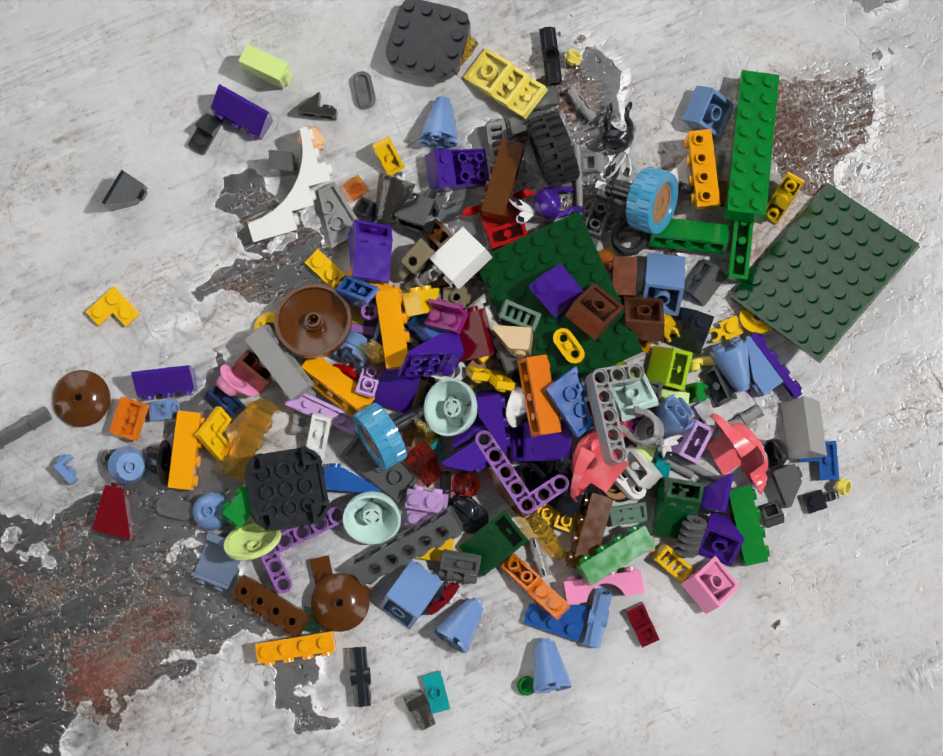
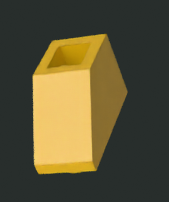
(417, 300)

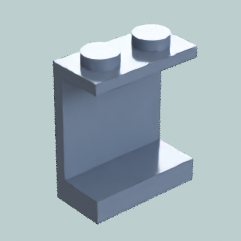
(215, 564)

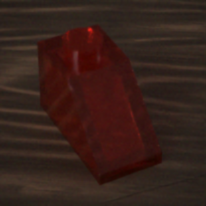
(424, 463)

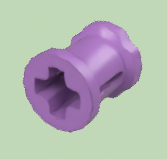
(369, 317)

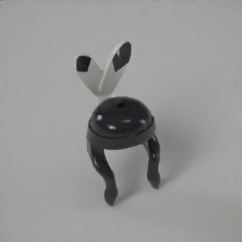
(619, 141)

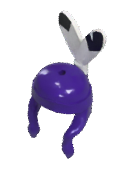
(546, 205)

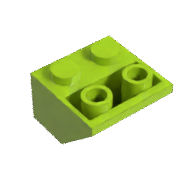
(669, 367)

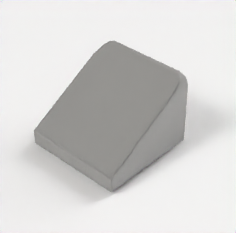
(592, 163)

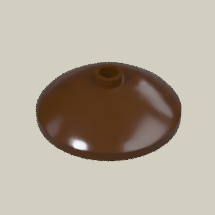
(94, 400)
(354, 599)

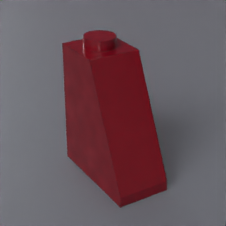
(476, 335)
(114, 513)

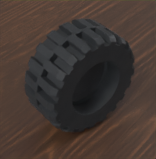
(552, 149)

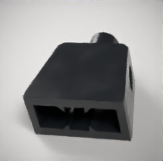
(419, 212)

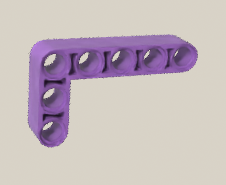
(514, 478)
(295, 540)

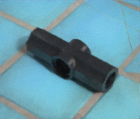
(549, 45)
(360, 676)

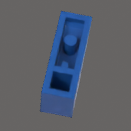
(356, 291)
(343, 480)

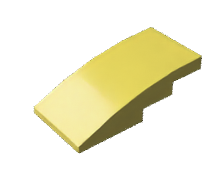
(505, 83)

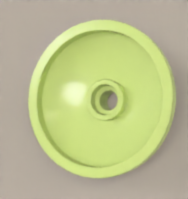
(250, 542)

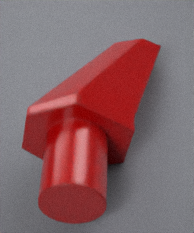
(348, 371)

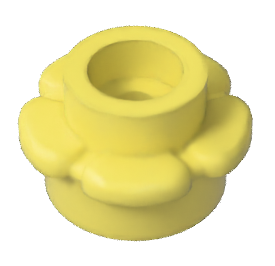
(573, 57)
(843, 486)

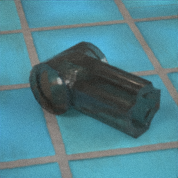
(418, 706)

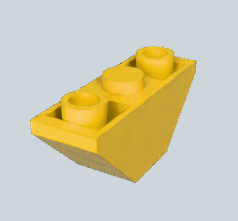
(783, 197)

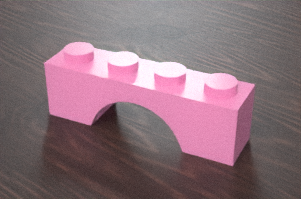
(628, 582)

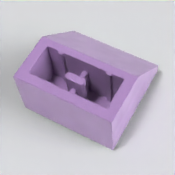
(694, 441)

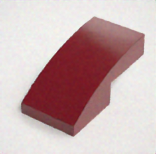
(642, 624)

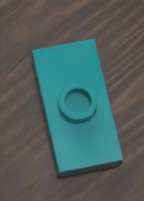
(436, 692)

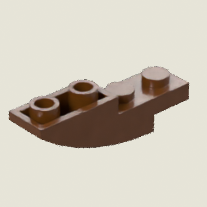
(515, 488)

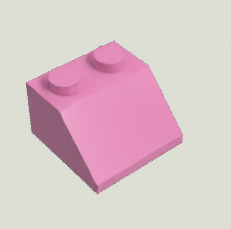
(710, 585)

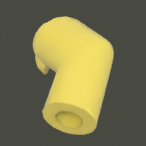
(700, 361)

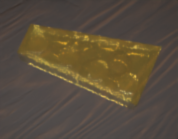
(250, 437)

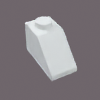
(641, 468)

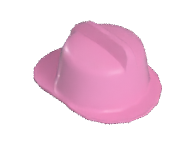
(233, 384)

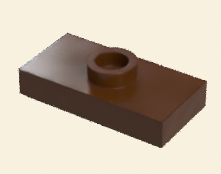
(321, 568)

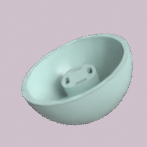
(450, 407)
(372, 517)

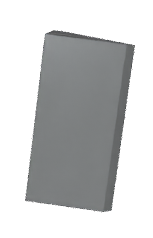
(803, 428)

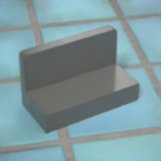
(704, 281)

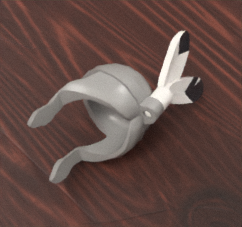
(644, 434)

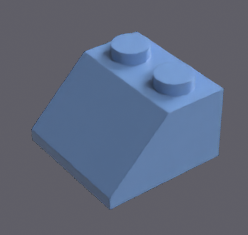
(708, 110)

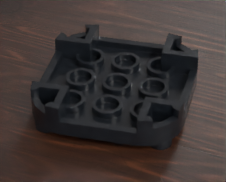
(428, 39)
(286, 489)

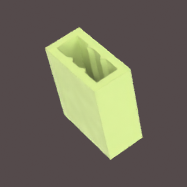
(265, 67)

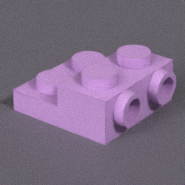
(424, 504)

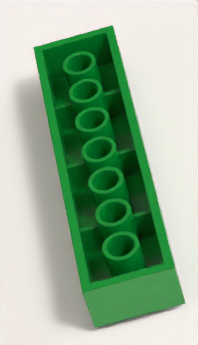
(751, 147)

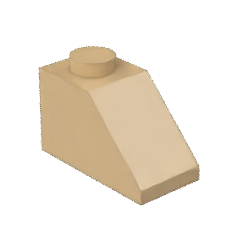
(515, 339)

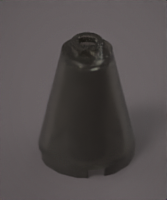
(390, 196)

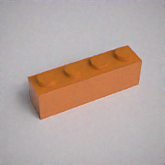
(540, 409)

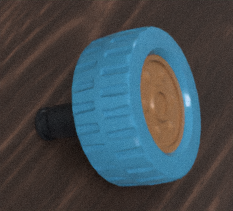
(649, 199)
(382, 435)

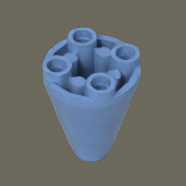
(440, 126)
(733, 362)

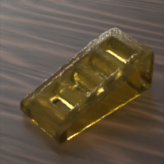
(425, 432)

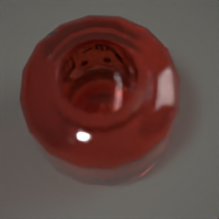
(465, 484)

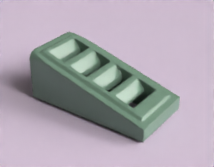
(506, 303)

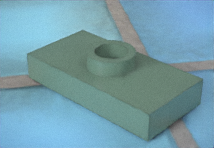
(628, 514)

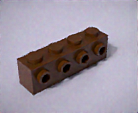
(502, 180)
(590, 527)
(270, 604)

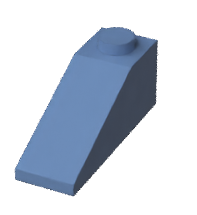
(761, 371)

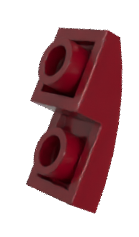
(448, 593)

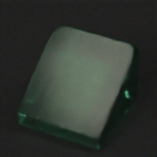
(313, 625)

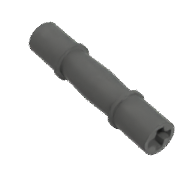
(24, 426)

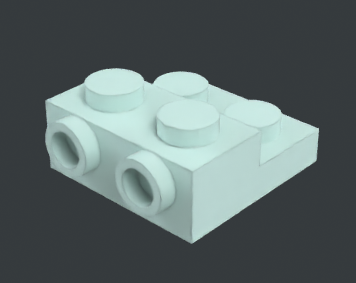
(632, 395)

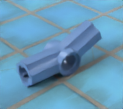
(597, 617)

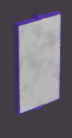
(728, 411)

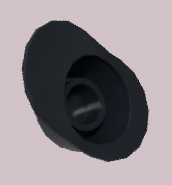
(159, 460)
(533, 475)
(470, 513)

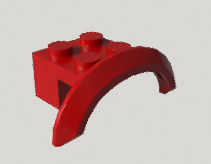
(502, 232)

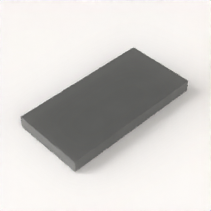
(392, 481)

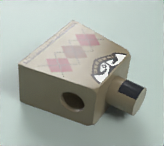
(422, 252)

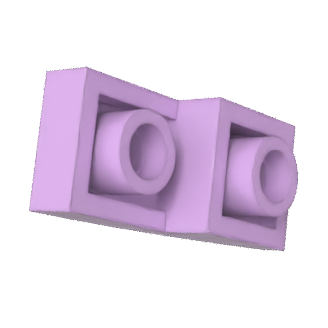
(368, 380)

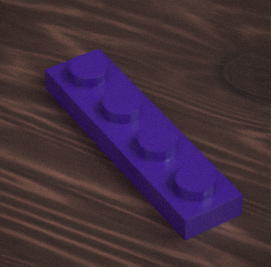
(792, 387)

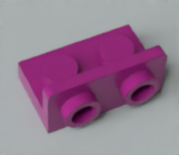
(446, 316)

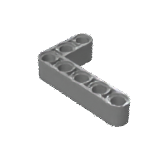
(608, 407)

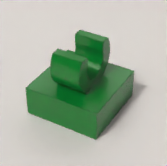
(696, 392)

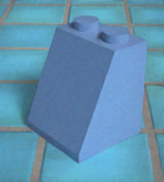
(664, 280)
(411, 594)

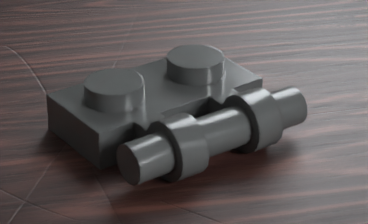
(461, 563)

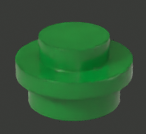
(525, 685)

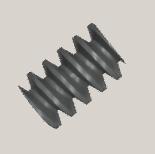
(690, 536)

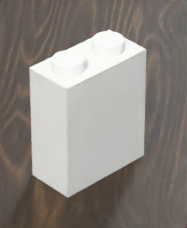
(460, 258)

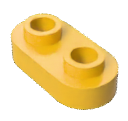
(568, 346)

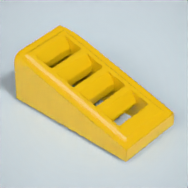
(659, 553)

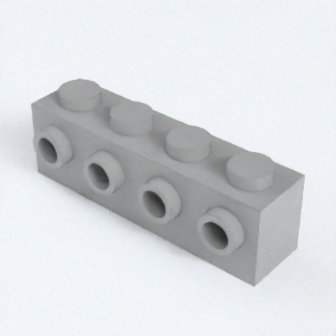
(279, 362)

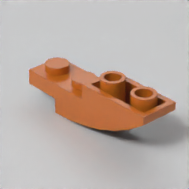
(535, 587)

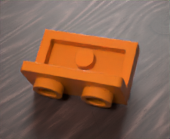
(129, 418)

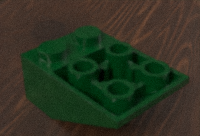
(673, 503)
(495, 542)

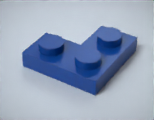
(828, 465)

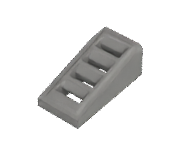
(495, 125)

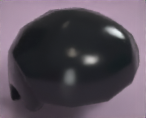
(776, 452)

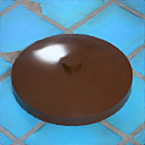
(313, 321)

